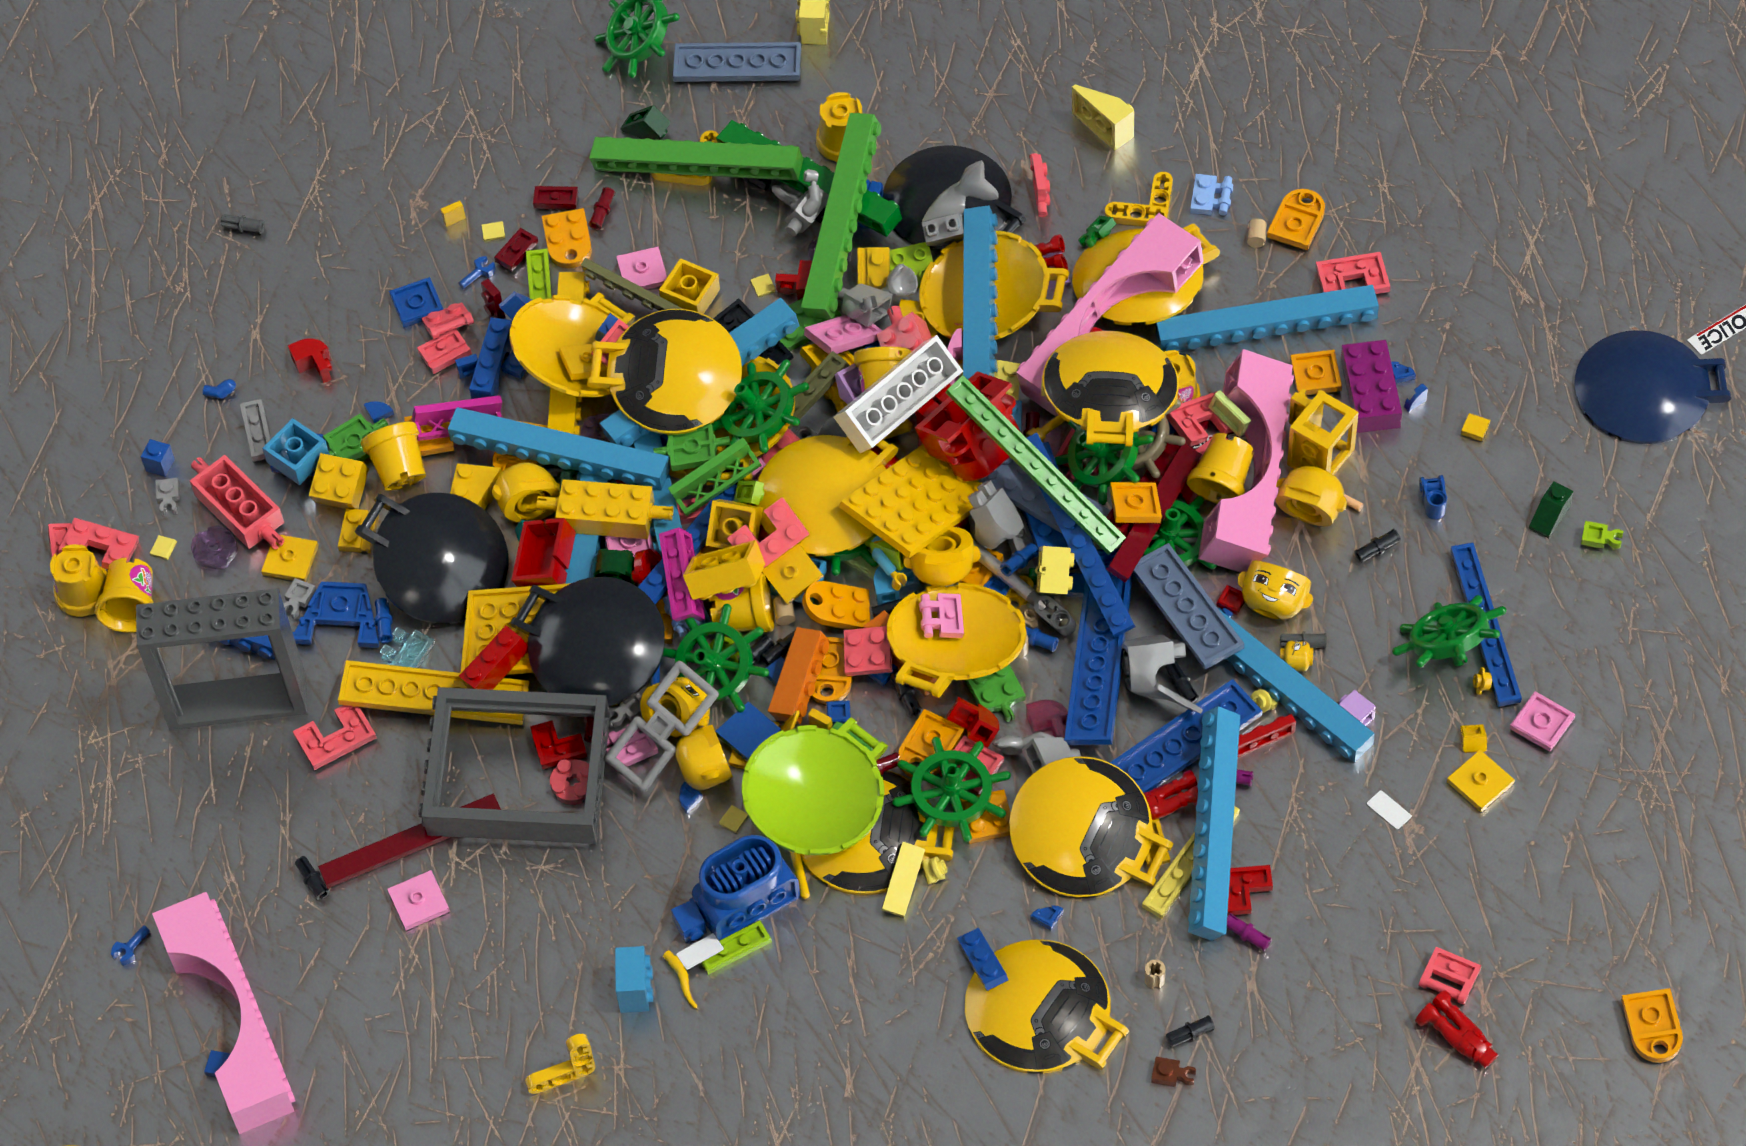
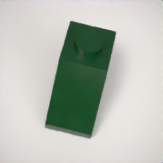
(646, 124)
(1551, 509)

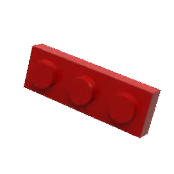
(1267, 734)

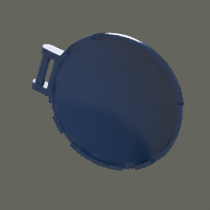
(1646, 386)

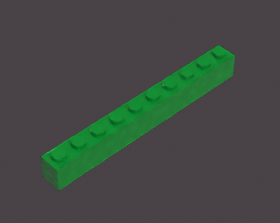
(876, 211)

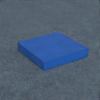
(415, 301)
(746, 730)

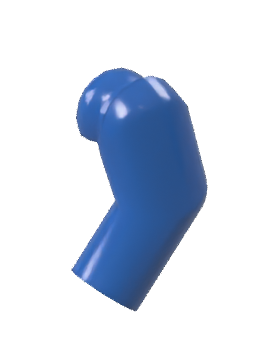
(220, 391)

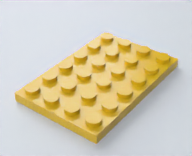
(912, 502)
(490, 612)

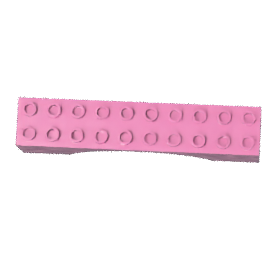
(1155, 261)
(1241, 526)
(252, 1074)

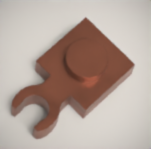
(1168, 1071)

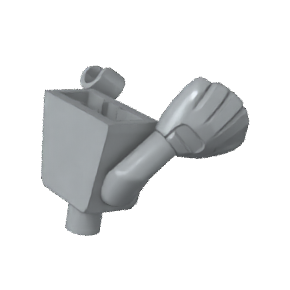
(803, 206)
(870, 304)
(1037, 748)

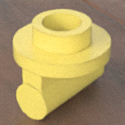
(1263, 700)
(934, 869)

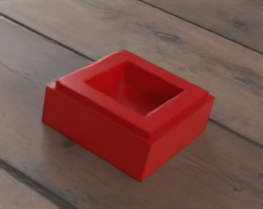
(1231, 599)

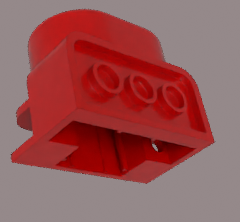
(959, 441)

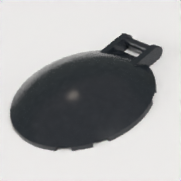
(931, 171)
(435, 553)
(593, 638)

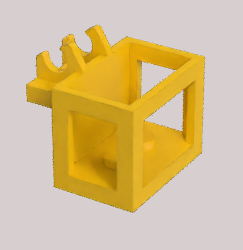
(1312, 444)

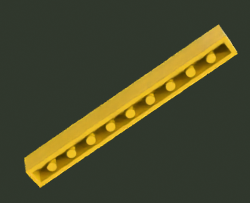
(563, 407)

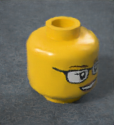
(1297, 655)

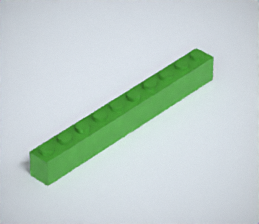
(696, 158)
(841, 216)

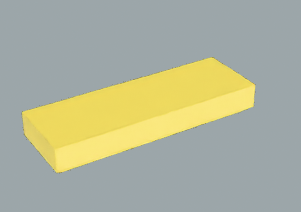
(903, 879)

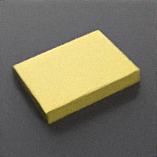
(493, 231)
(763, 285)
(163, 547)
(733, 818)

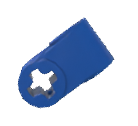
(1433, 493)

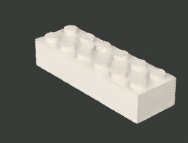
(898, 394)

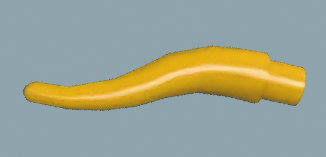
(675, 963)

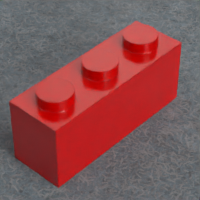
(495, 661)

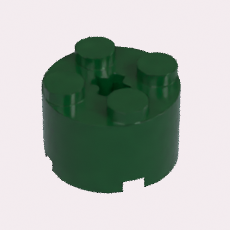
(614, 564)

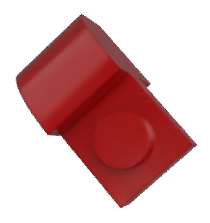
(794, 283)
(310, 354)
(978, 721)

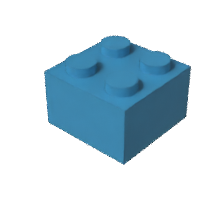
(295, 451)
(633, 979)

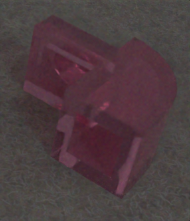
(1047, 716)

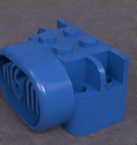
(743, 885)

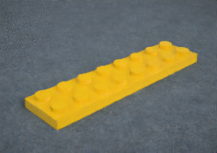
(412, 690)

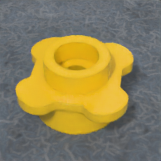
(1482, 681)

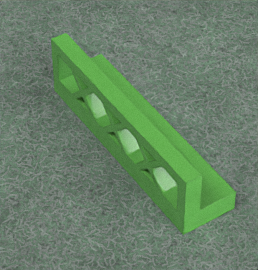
(711, 469)

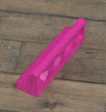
(437, 414)
(677, 553)

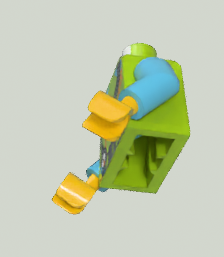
(888, 559)

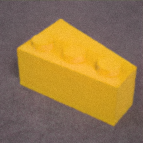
(475, 483)

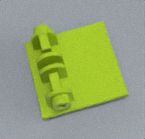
(913, 256)

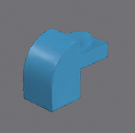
(883, 588)

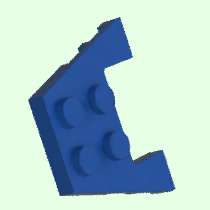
(339, 605)

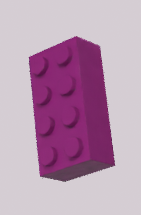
(1371, 385)

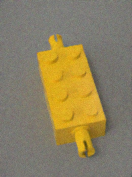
(606, 508)

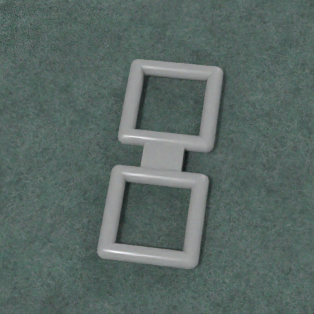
(661, 726)

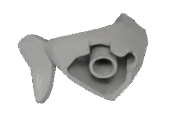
(945, 216)
(992, 516)
(1142, 661)

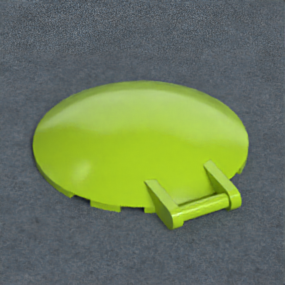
(815, 788)

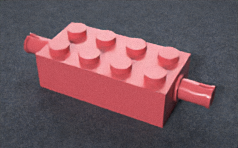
(904, 332)
(237, 502)

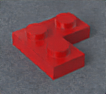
(553, 750)
(1247, 880)

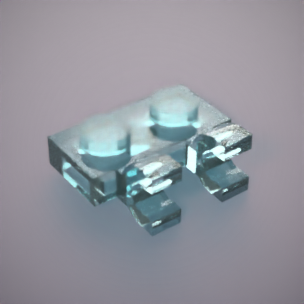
(414, 649)

